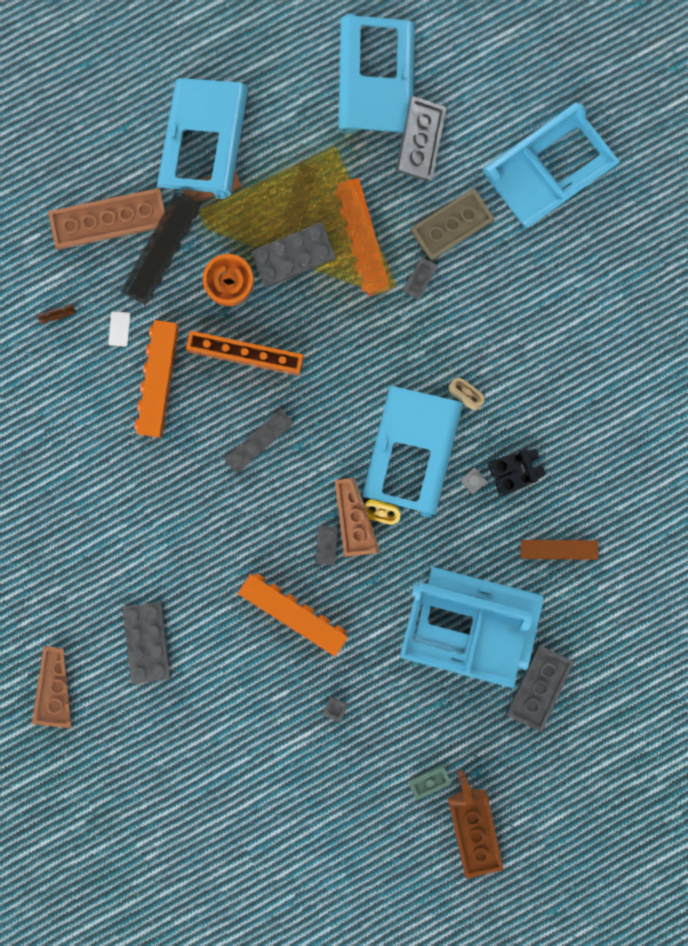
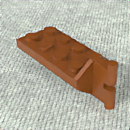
(474, 830)

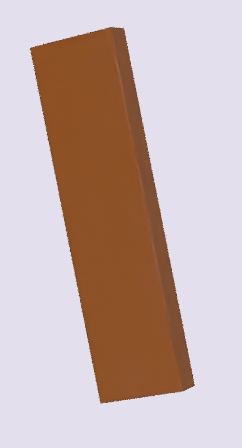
(559, 549)

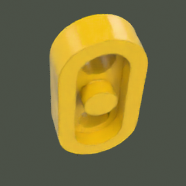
(381, 513)

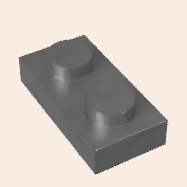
(420, 278)
(326, 545)

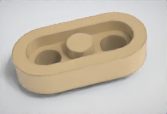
(466, 393)

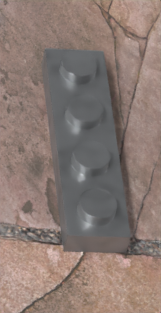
(259, 441)

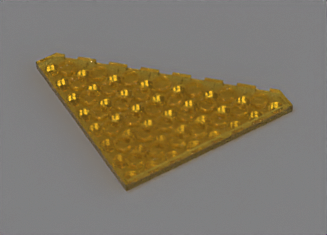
(298, 199)

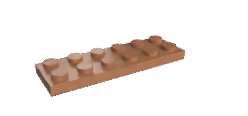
(106, 218)

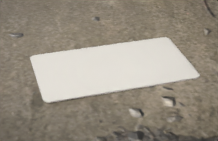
(119, 328)

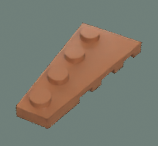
(354, 521)
(52, 696)

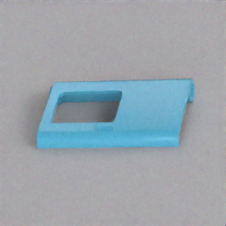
(525, 180)

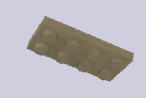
(452, 224)

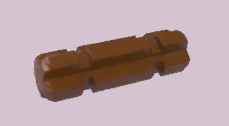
(56, 314)

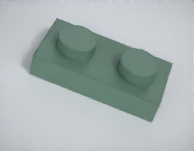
(429, 782)

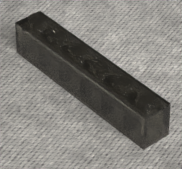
(161, 248)

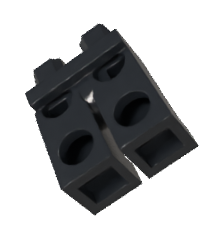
(521, 468)

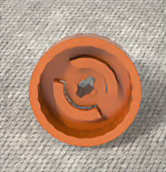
(234, 293)

